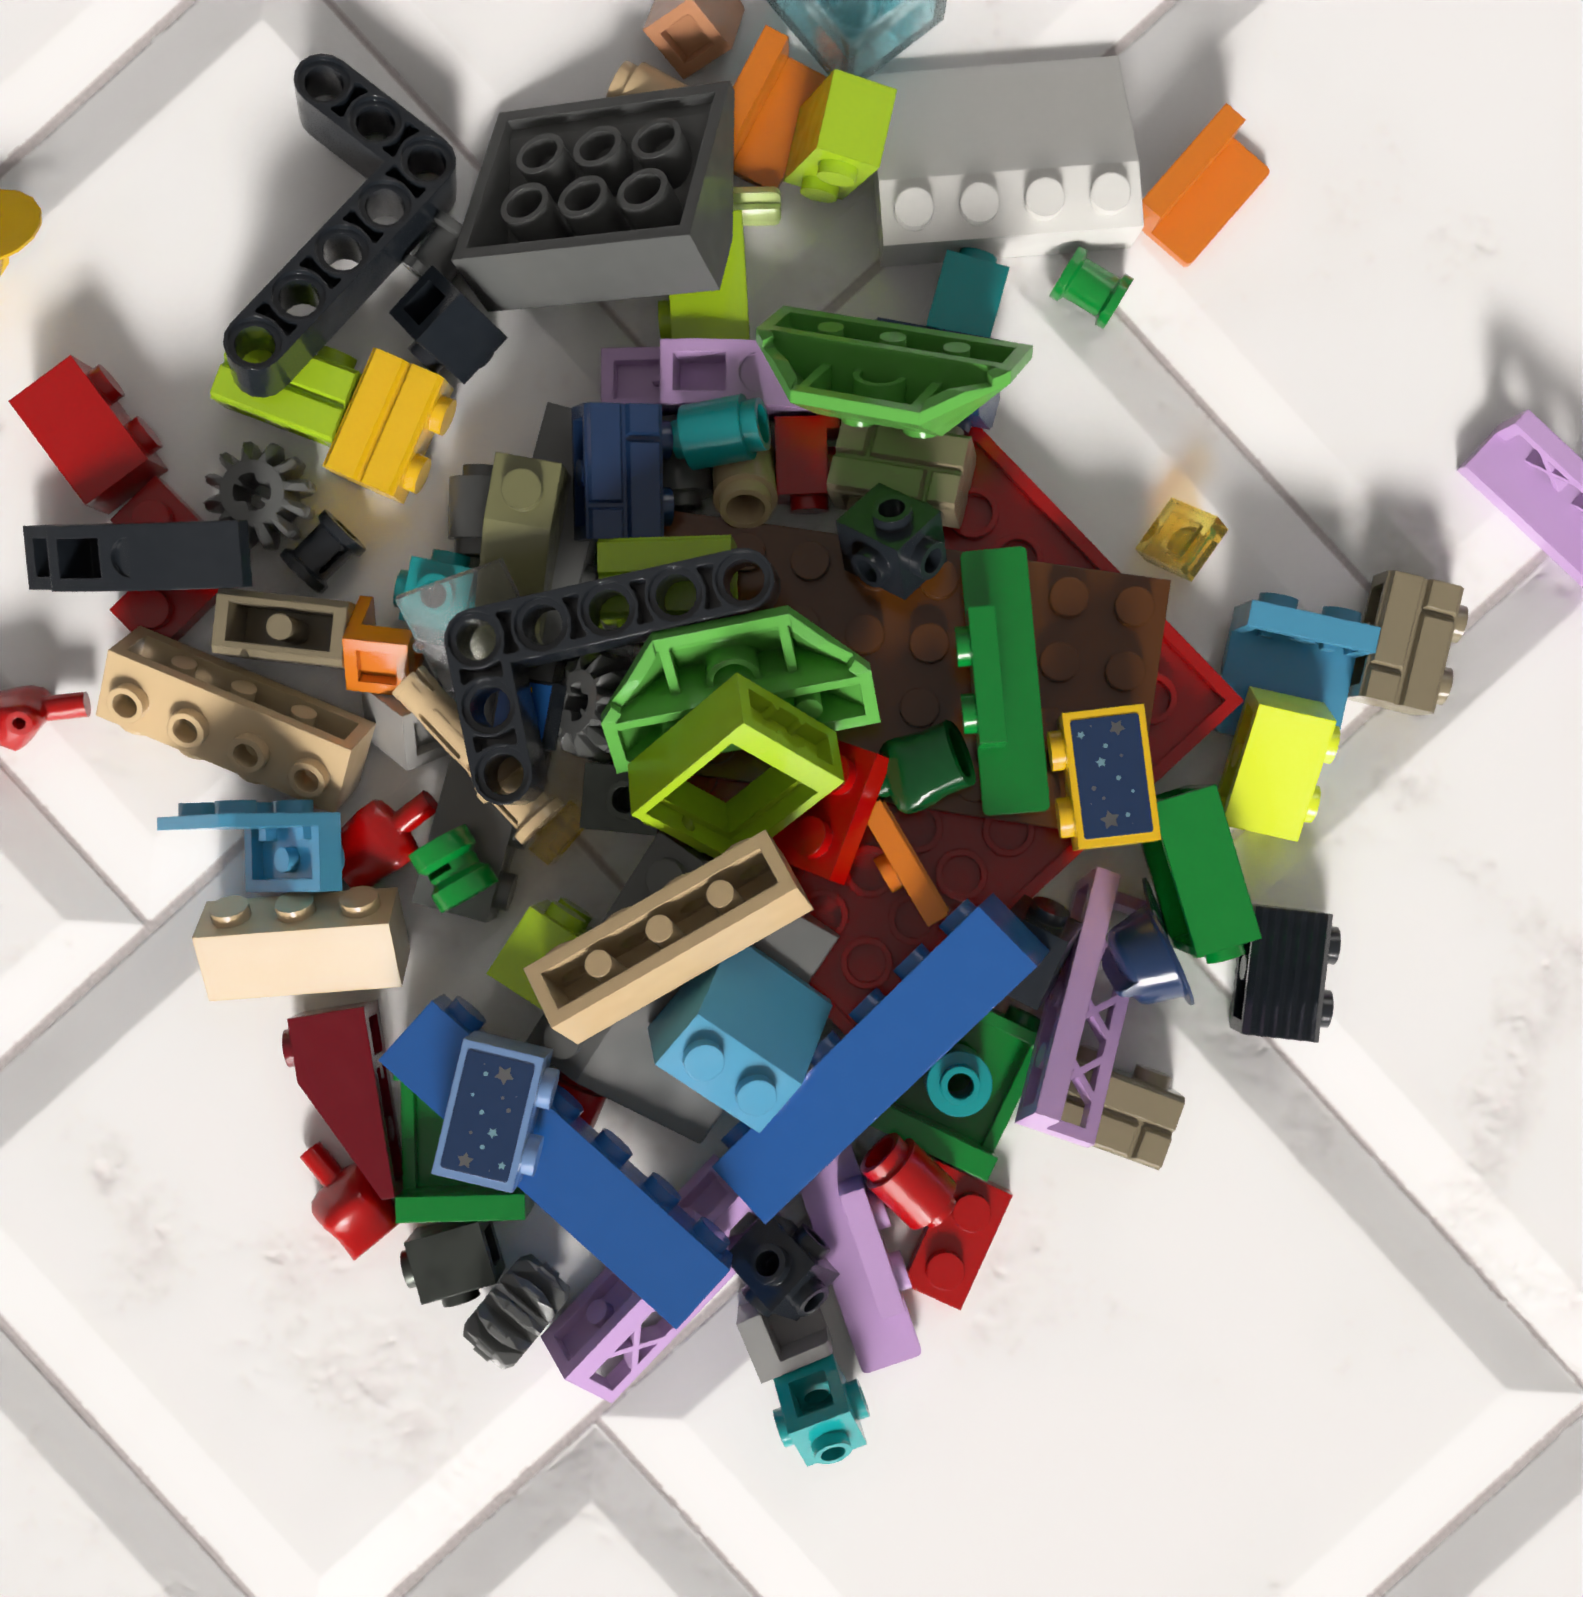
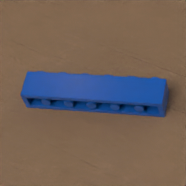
(883, 1054)
(582, 1177)

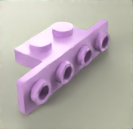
(869, 1275)

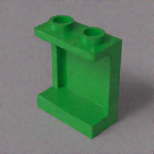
(970, 1141)
(440, 1198)

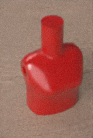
(30, 707)
(381, 839)
(348, 1203)

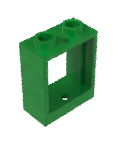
(1200, 876)

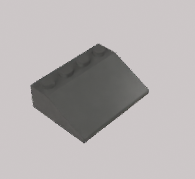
(603, 200)
(620, 1058)

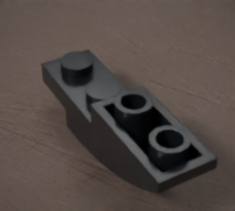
(138, 556)

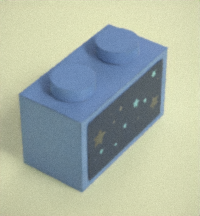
(494, 1112)

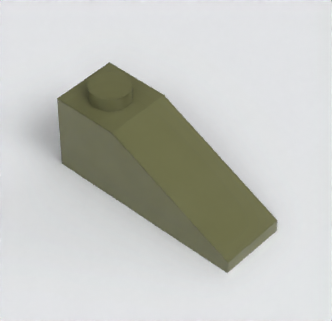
(525, 521)

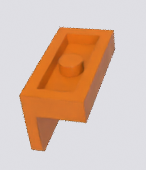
(768, 108)
(1202, 189)

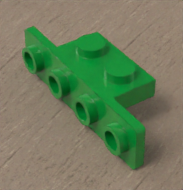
(1004, 681)

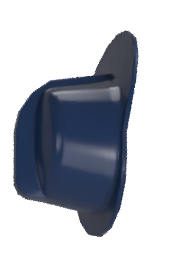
(1142, 959)

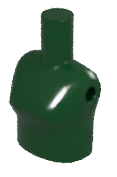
(926, 767)

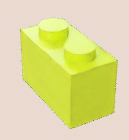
(1277, 763)

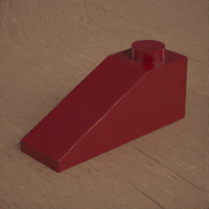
(341, 1075)

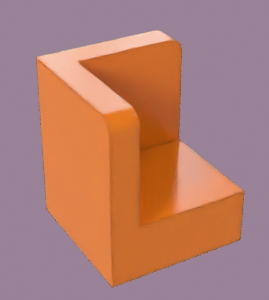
(376, 655)

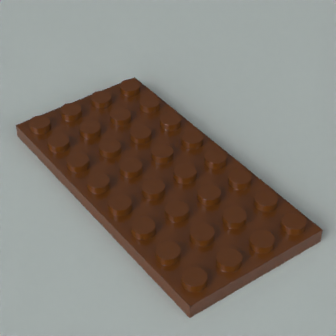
(1091, 631)

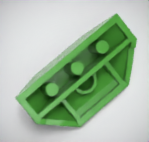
(885, 370)
(766, 646)

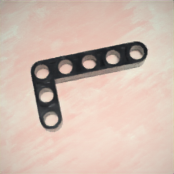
(350, 233)
(580, 635)

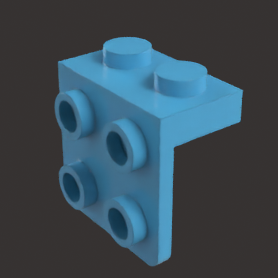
(1294, 652)
(283, 841)

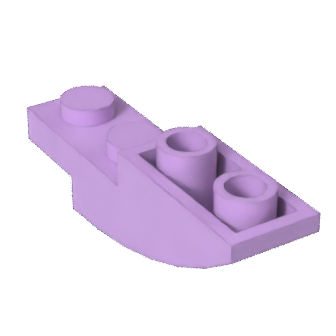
(692, 372)

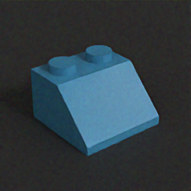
(741, 1035)

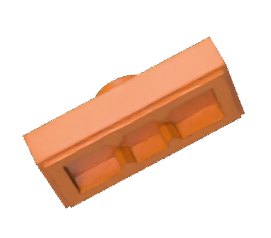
(902, 866)

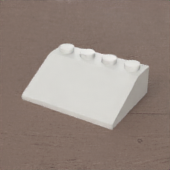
(1008, 162)

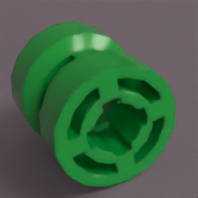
(453, 868)

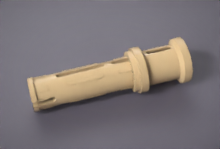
(440, 717)

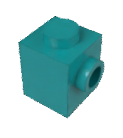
(968, 292)

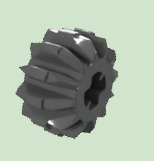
(276, 474)
(589, 689)
(516, 1311)

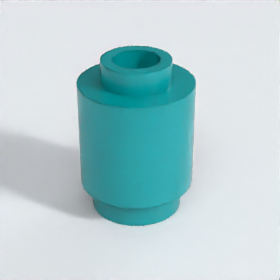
(721, 431)
(969, 1099)

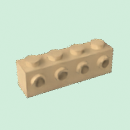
(234, 718)
(667, 938)

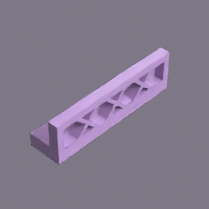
(1535, 485)
(1064, 1016)
(610, 1314)

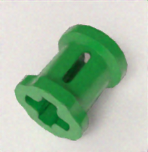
(1091, 287)

